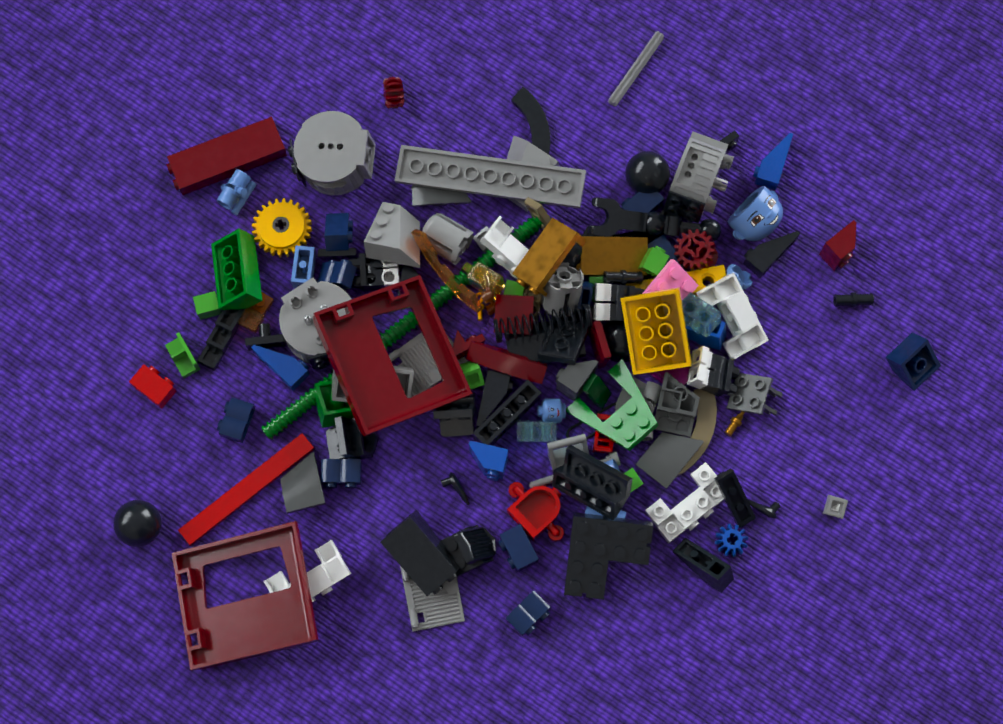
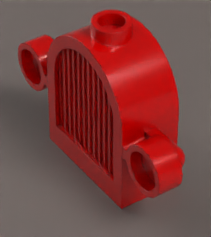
(536, 510)

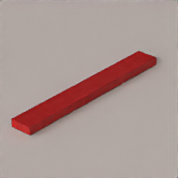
(246, 489)

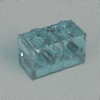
(703, 316)
(536, 431)

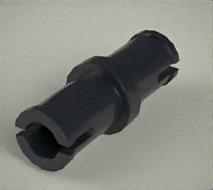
(623, 277)
(853, 299)

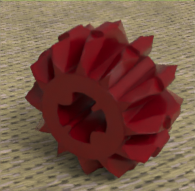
(393, 92)

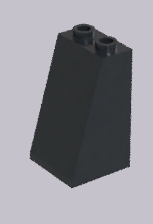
(421, 554)

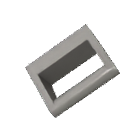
(557, 456)

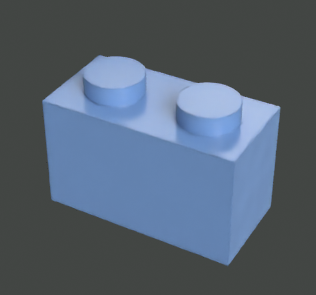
(303, 265)

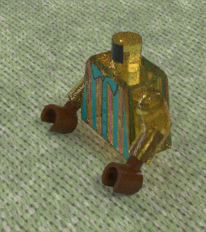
(485, 281)

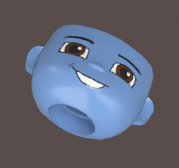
(757, 215)

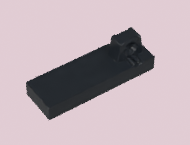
(735, 497)

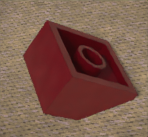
(839, 248)

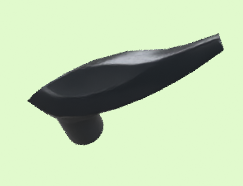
(452, 479)
(767, 511)

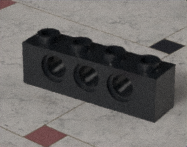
(507, 414)

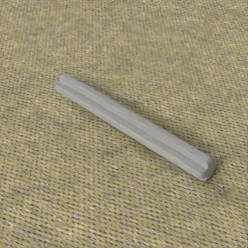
(636, 68)

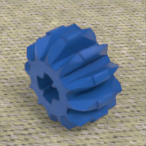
(724, 536)

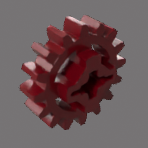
(703, 247)

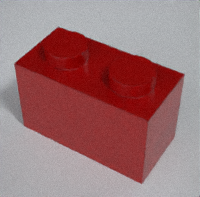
(153, 386)

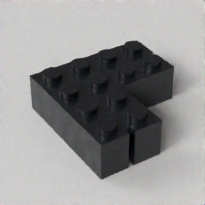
(597, 541)

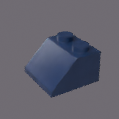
(913, 360)

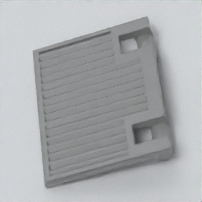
(419, 358)
(437, 609)

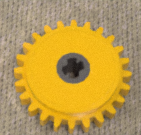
(281, 214)

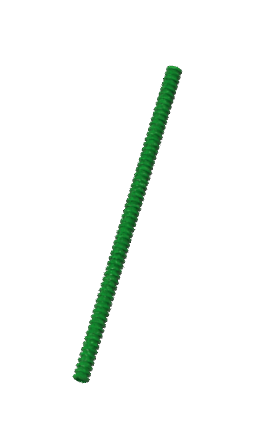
(396, 331)

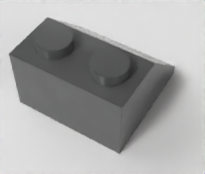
(573, 378)

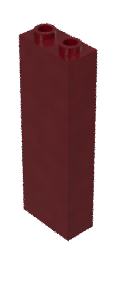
(221, 156)

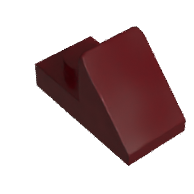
(461, 347)

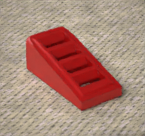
(599, 448)

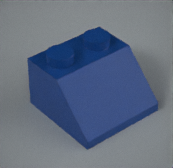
(490, 459)

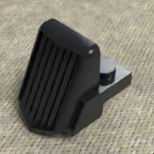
(457, 417)
(347, 441)
(471, 548)

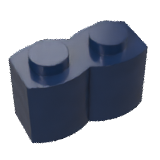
(338, 273)
(236, 420)
(341, 472)
(528, 613)

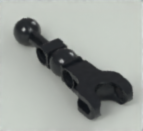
(651, 223)

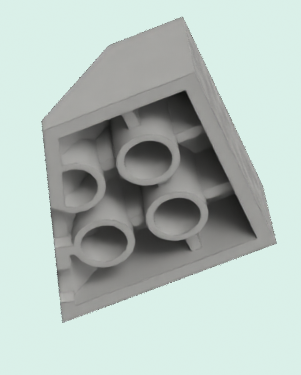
(527, 152)
(391, 236)

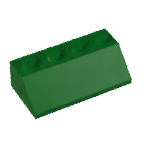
(236, 271)

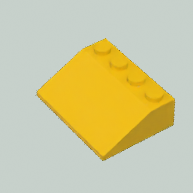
(656, 331)

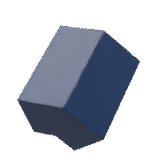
(586, 294)

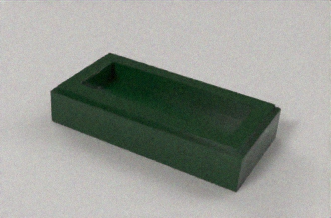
(597, 391)

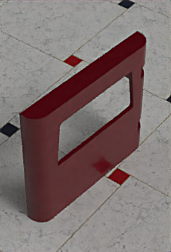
(365, 365)
(252, 624)

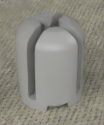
(447, 237)
(563, 289)

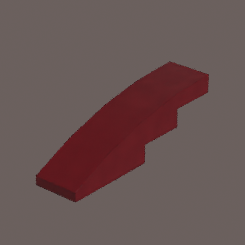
(506, 362)

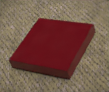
(514, 305)
(599, 344)

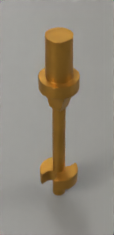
(735, 422)

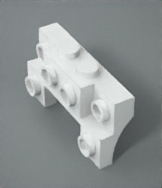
(505, 248)
(737, 314)
(688, 512)
(319, 578)

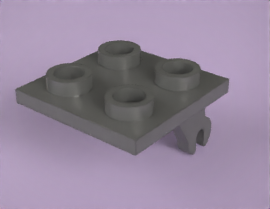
(752, 394)

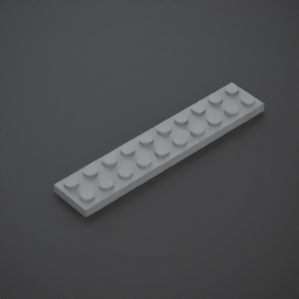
(490, 176)

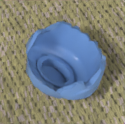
(742, 276)

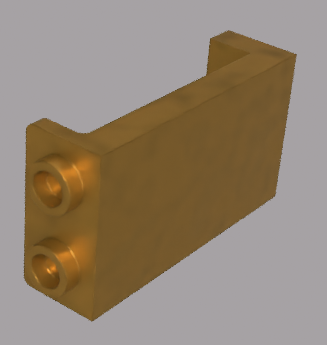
(612, 254)
(546, 256)

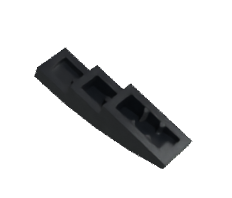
(220, 338)

